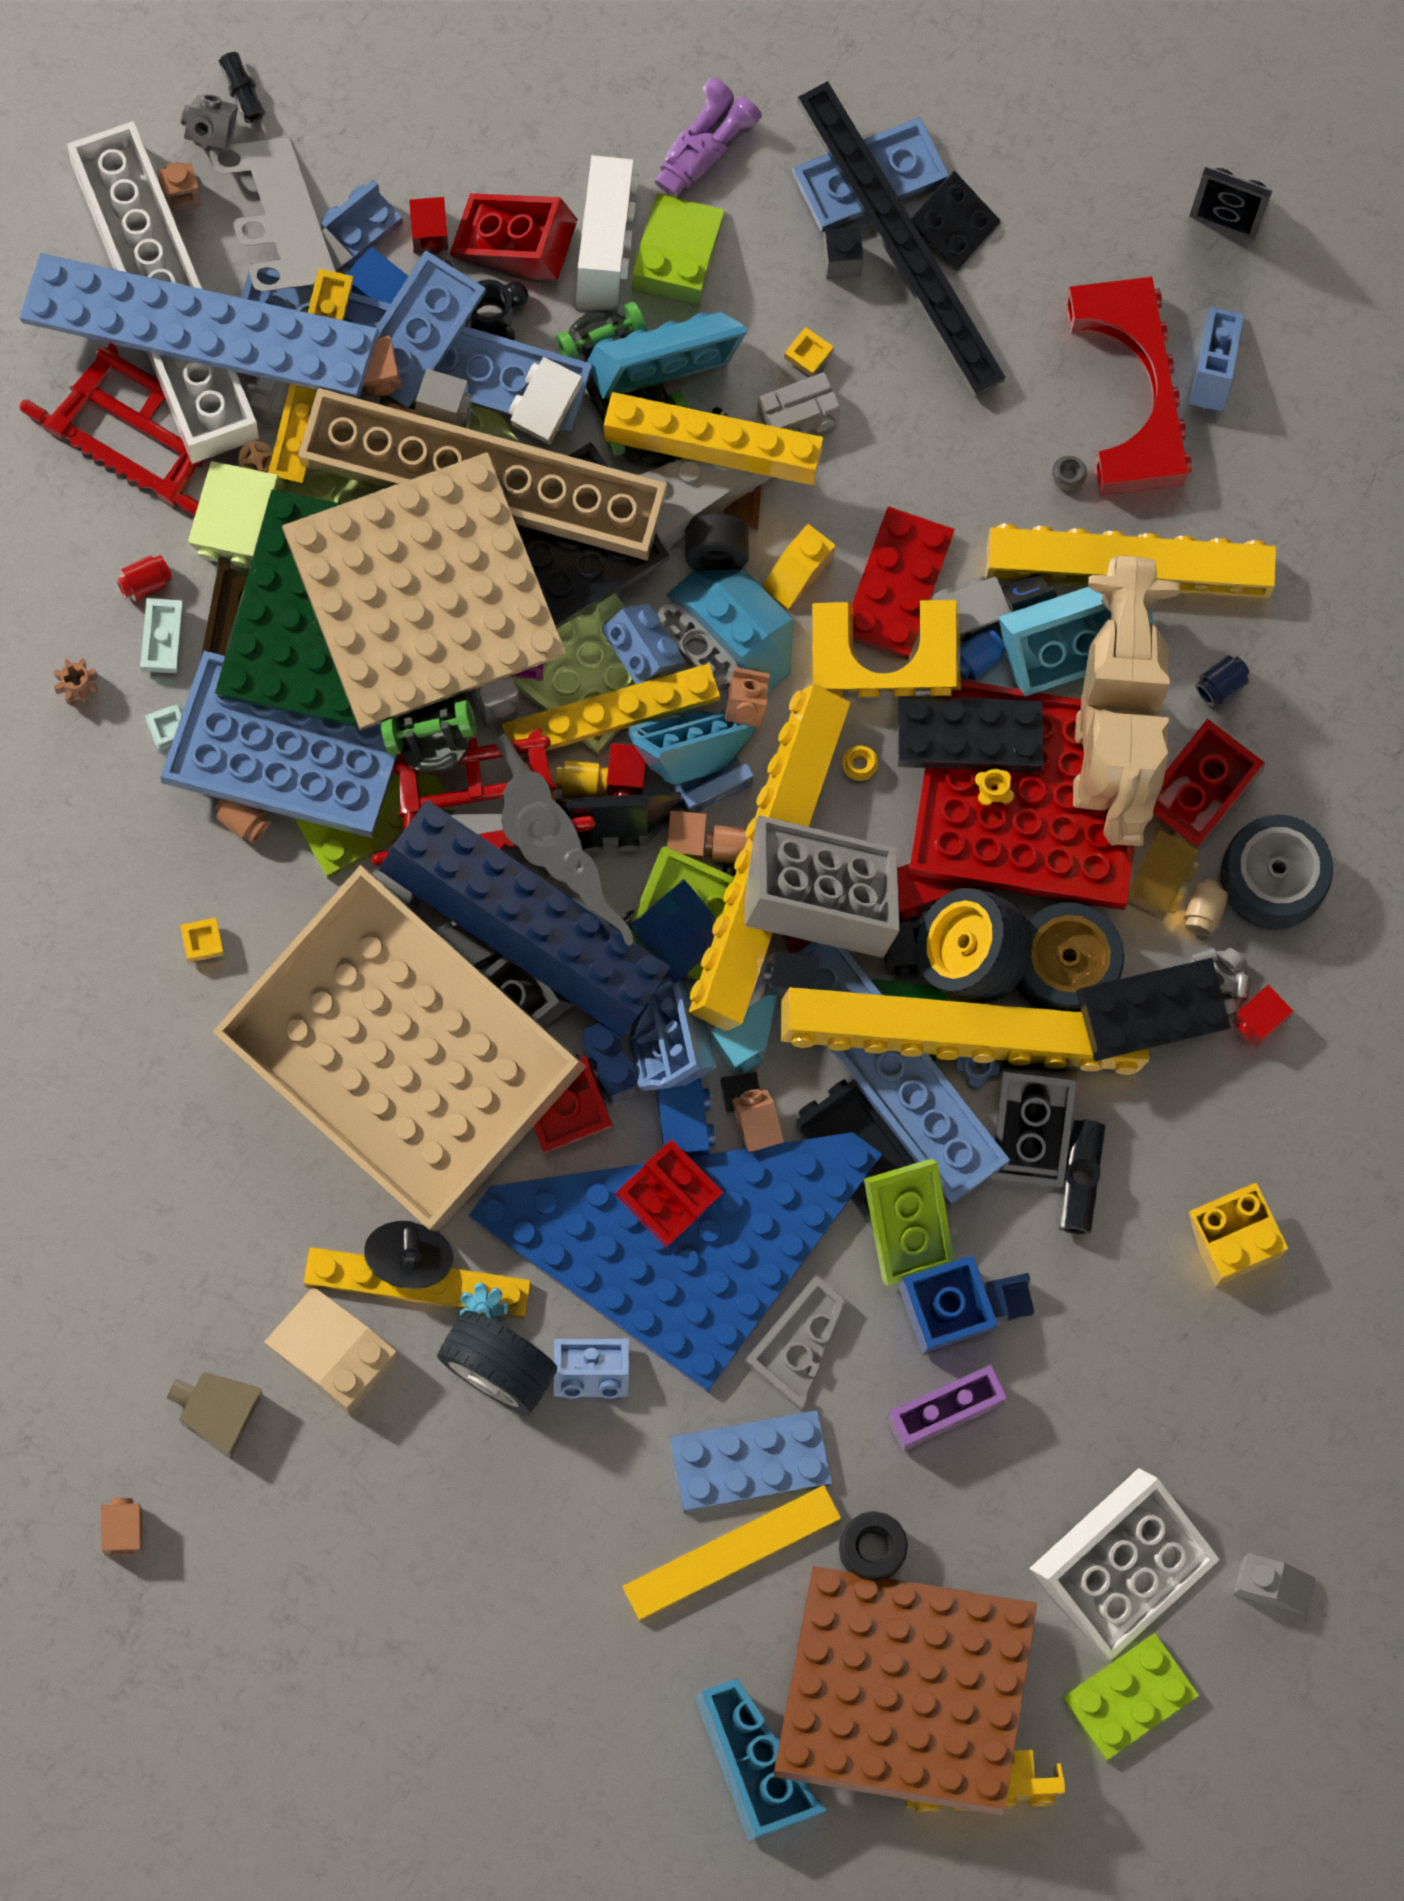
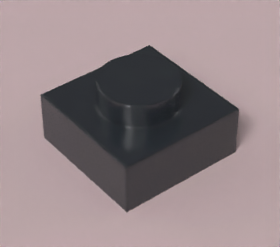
(734, 1086)

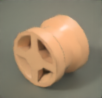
(255, 454)

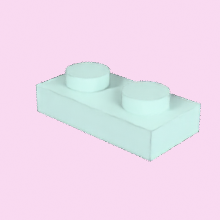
(161, 635)

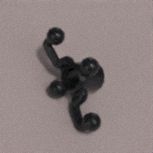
(505, 297)

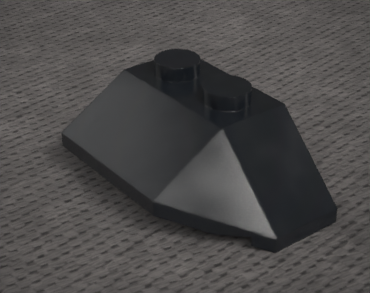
(622, 819)

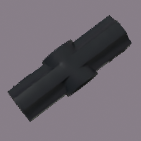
(1085, 1155)

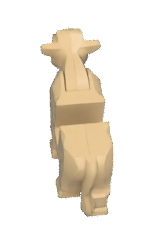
(1123, 701)

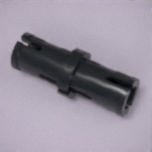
(241, 87)

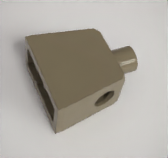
(216, 1409)

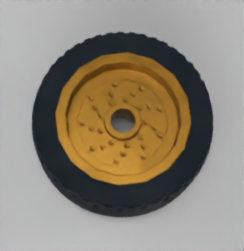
(1076, 933)

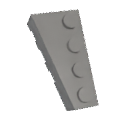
(696, 491)

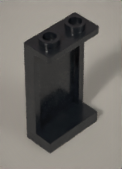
(848, 1112)

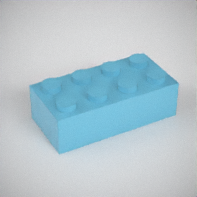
(1053, 639)

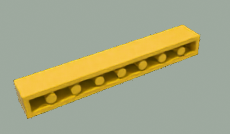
(1075, 555)

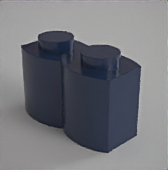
(613, 1068)

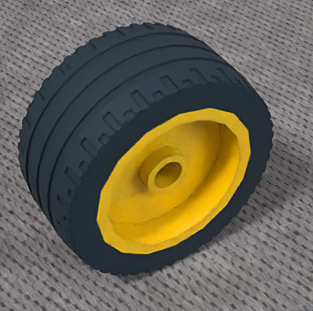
(974, 945)

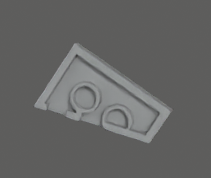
(795, 1343)

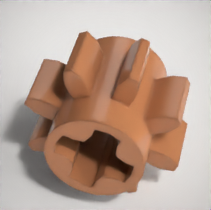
(80, 691)

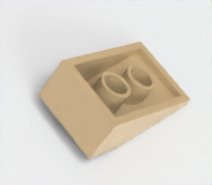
(332, 1350)

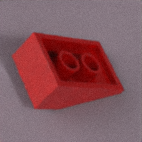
(515, 234)
(1205, 783)

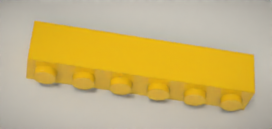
(713, 438)

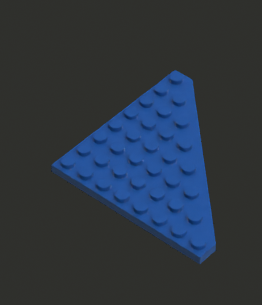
(718, 1277)

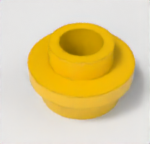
(864, 753)

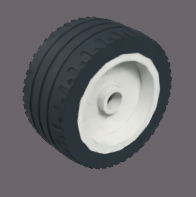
(497, 1362)

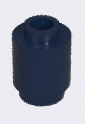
(1222, 680)

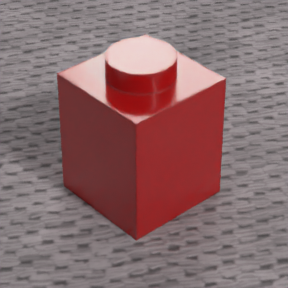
(428, 225)
(625, 771)
(1261, 1016)

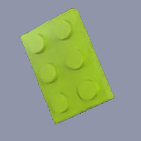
(909, 1220)
(1130, 1697)

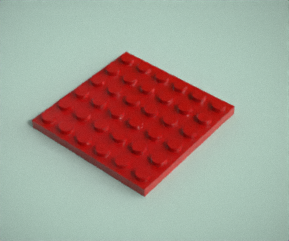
(1037, 839)

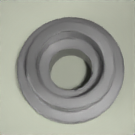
(1069, 463)

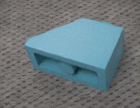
(746, 1043)

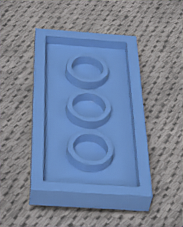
(902, 154)
(427, 320)
(750, 1461)

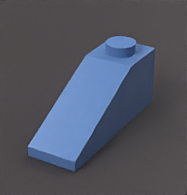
(1216, 359)

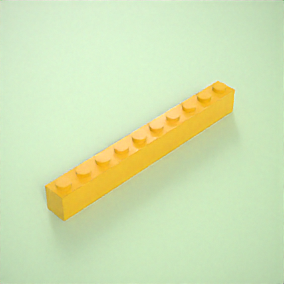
(789, 796)
(944, 1030)

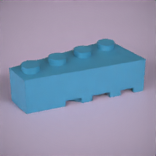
(748, 1761)

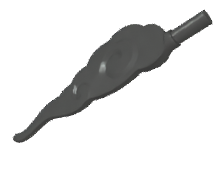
(549, 837)

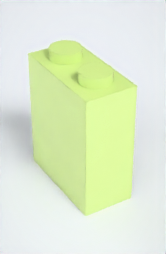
(232, 512)

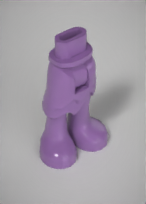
(695, 148)

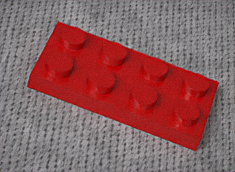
(896, 579)

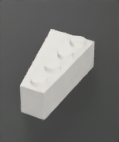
(606, 233)

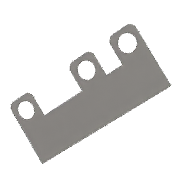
(288, 210)

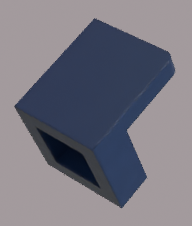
(1010, 1297)

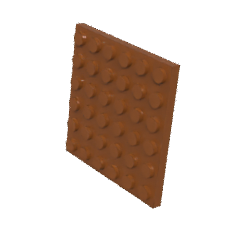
(906, 1691)

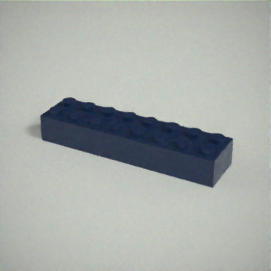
(524, 918)

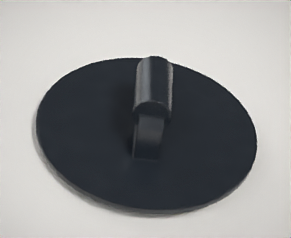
(408, 1255)

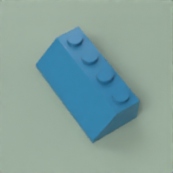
(665, 353)

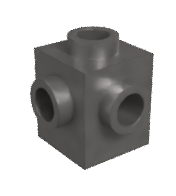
(209, 121)

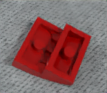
(668, 1193)

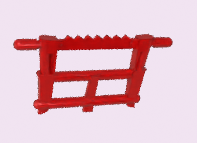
(86, 389)
(410, 796)

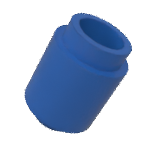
(980, 653)

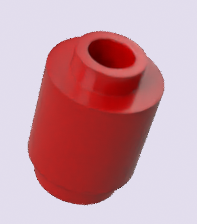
(143, 577)

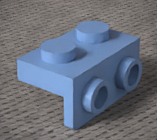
(642, 643)

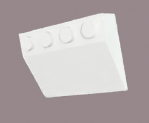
(1125, 1563)

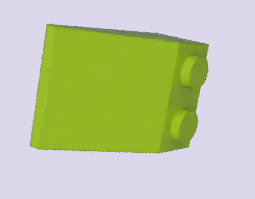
(677, 250)

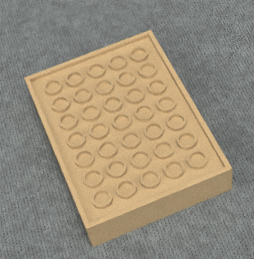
(399, 1049)

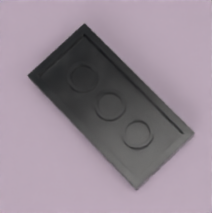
(969, 734)
(1153, 1009)

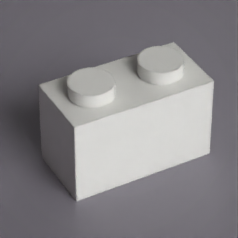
(545, 400)

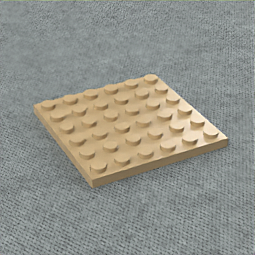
(423, 590)

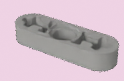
(685, 621)

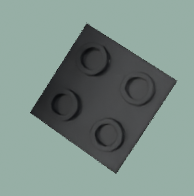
(955, 220)

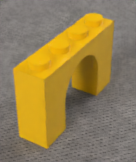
(932, 669)

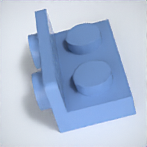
(362, 219)
(591, 1368)

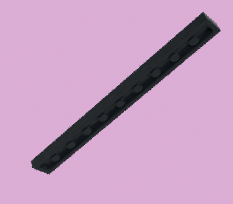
(901, 239)

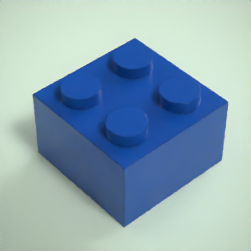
(947, 1305)

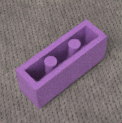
(946, 1408)

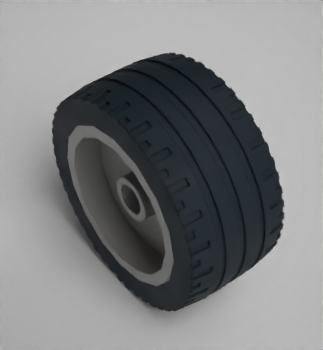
(1269, 897)

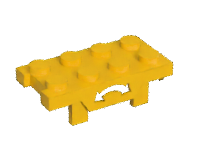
(1022, 1786)

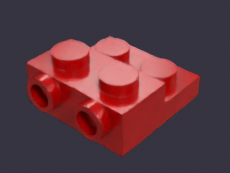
(575, 1113)

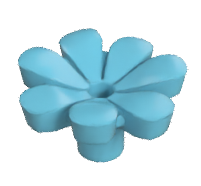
(485, 1302)

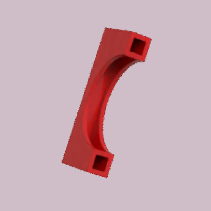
(1131, 316)

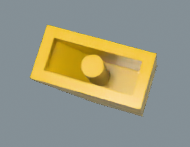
(799, 566)

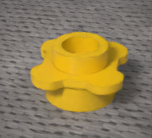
(994, 778)

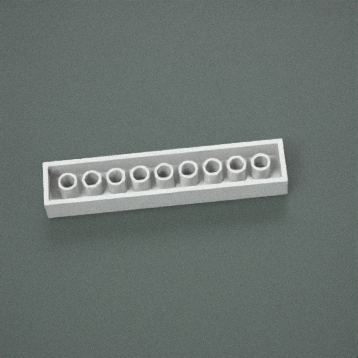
(146, 242)

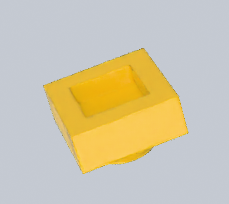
(808, 352)
(202, 940)

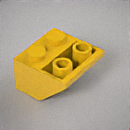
(1236, 1234)

